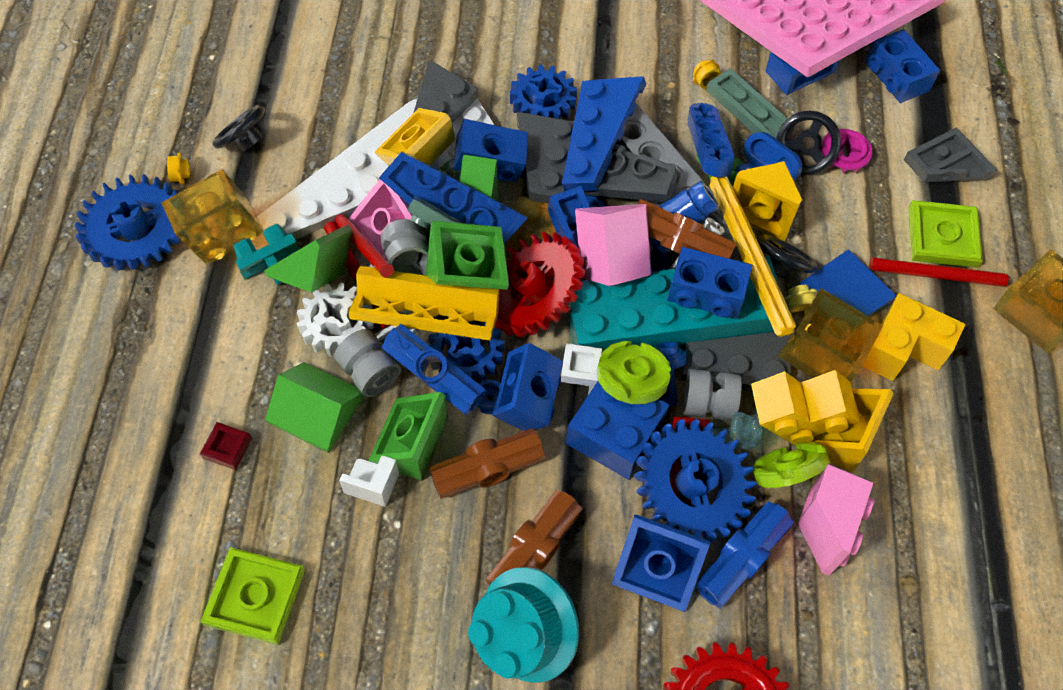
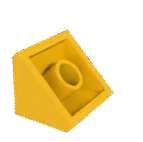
(422, 135)
(768, 198)
(851, 446)

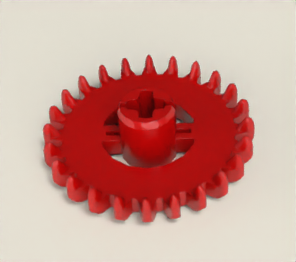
(554, 257)
(725, 667)

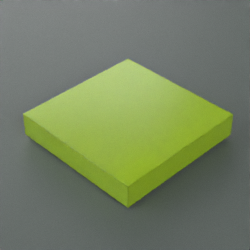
(944, 234)
(253, 596)

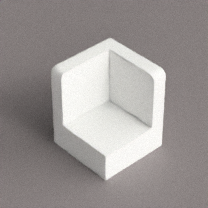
(580, 365)
(371, 480)

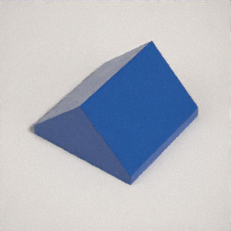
(660, 562)

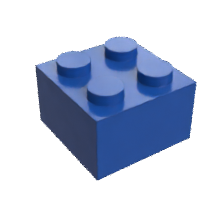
(614, 430)

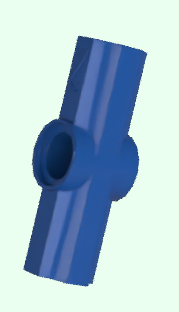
(417, 355)
(744, 554)

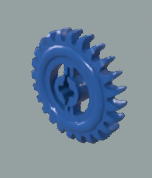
(130, 221)
(715, 465)

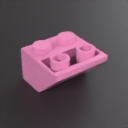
(834, 516)

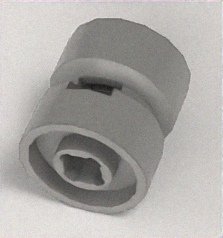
(405, 246)
(367, 362)
(711, 394)

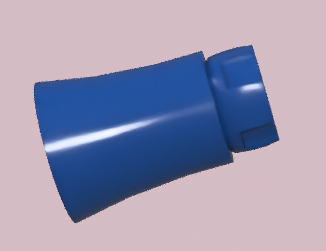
(692, 203)

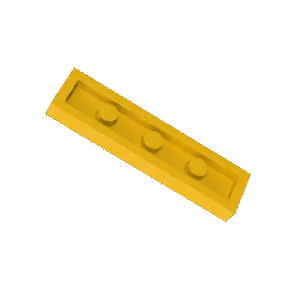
(426, 300)

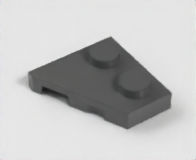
(445, 92)
(949, 159)

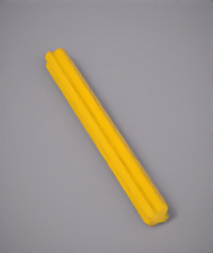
(752, 254)

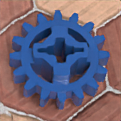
(543, 93)
(472, 357)

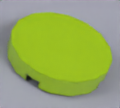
(633, 372)
(787, 468)

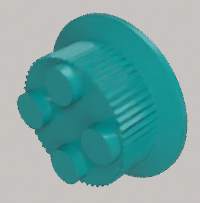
(525, 626)

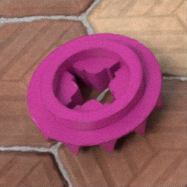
(857, 147)

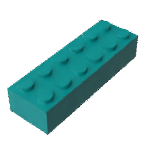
(642, 314)

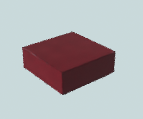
(226, 446)

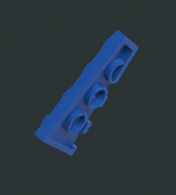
(597, 127)
(413, 177)

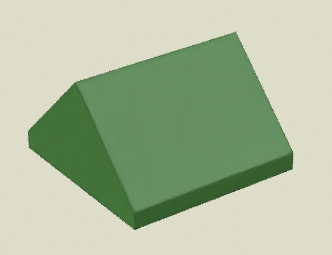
(466, 255)
(315, 263)
(312, 405)
(412, 433)

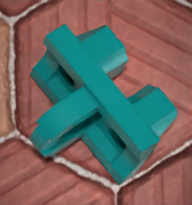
(255, 261)

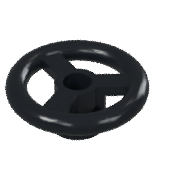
(818, 119)
(241, 130)
(785, 256)

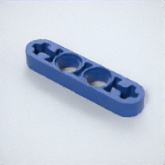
(710, 140)

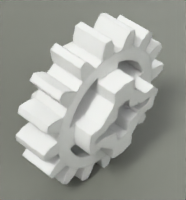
(325, 330)

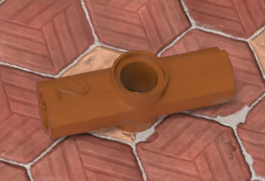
(679, 231)
(487, 463)
(540, 538)

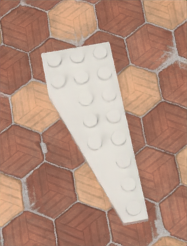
(349, 177)

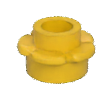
(705, 72)
(178, 168)

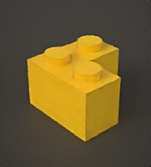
(912, 332)
(805, 408)

